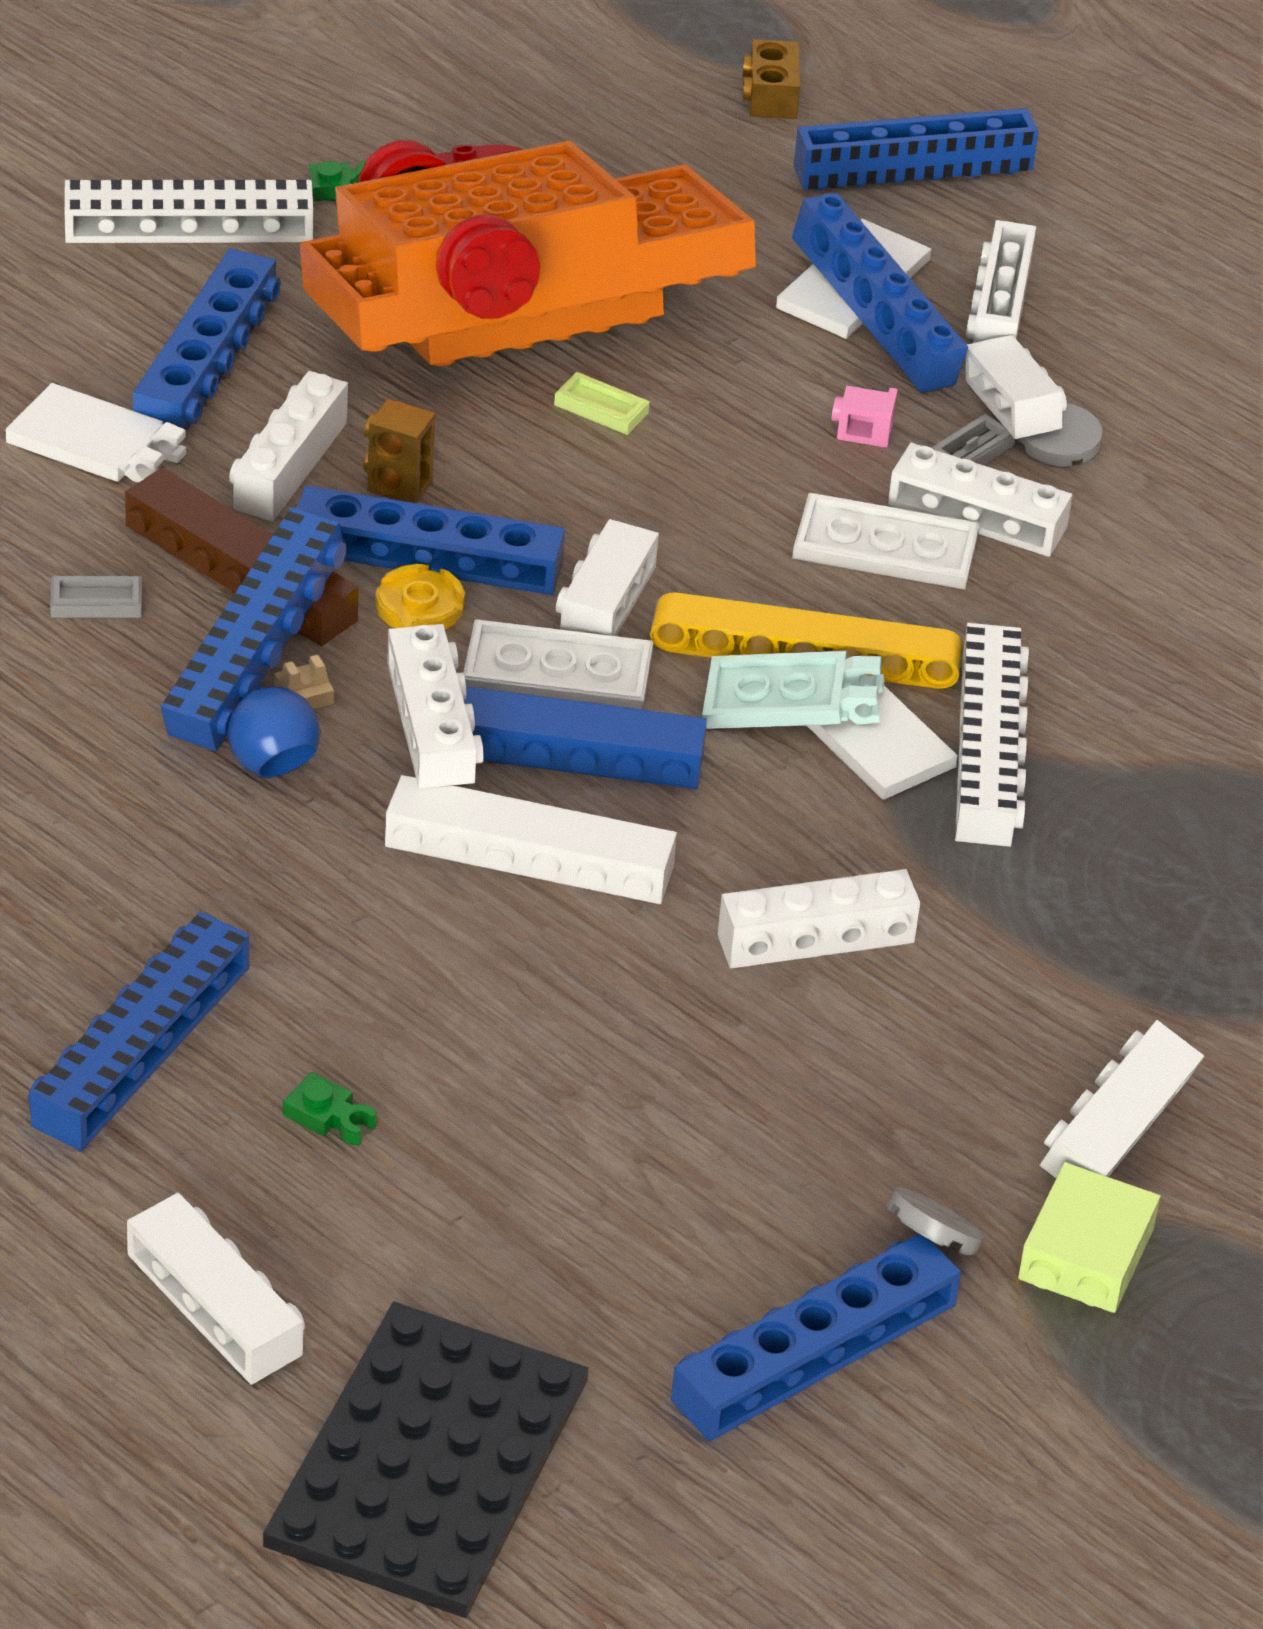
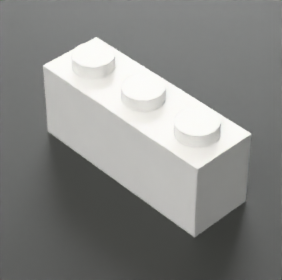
(1014, 386)
(608, 579)

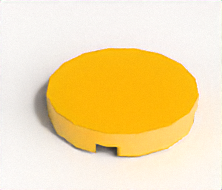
(419, 597)

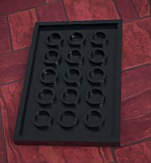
(426, 1459)

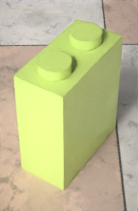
(1089, 1237)

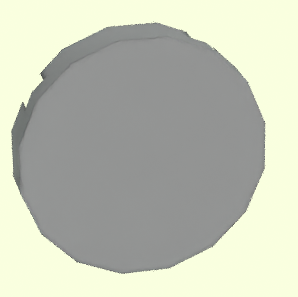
(1075, 441)
(934, 1220)

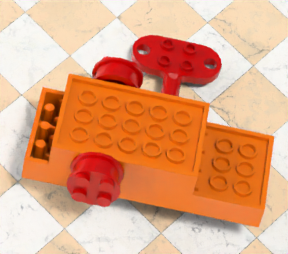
(513, 247)

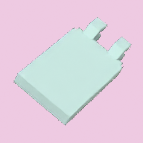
(792, 689)

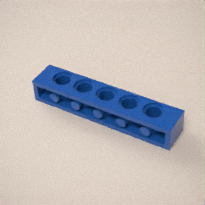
(879, 292)
(208, 339)
(461, 542)
(814, 1336)

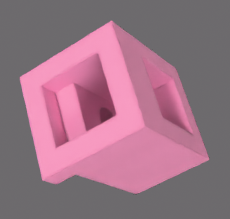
(865, 415)

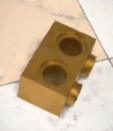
(772, 78)
(400, 451)

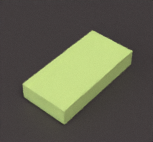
(602, 403)

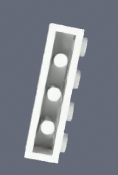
(1001, 282)
(289, 446)
(1002, 503)
(433, 706)
(818, 918)
(1125, 1103)
(215, 1288)

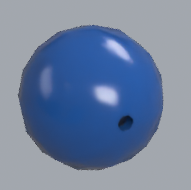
(273, 731)

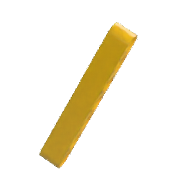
(732, 627)

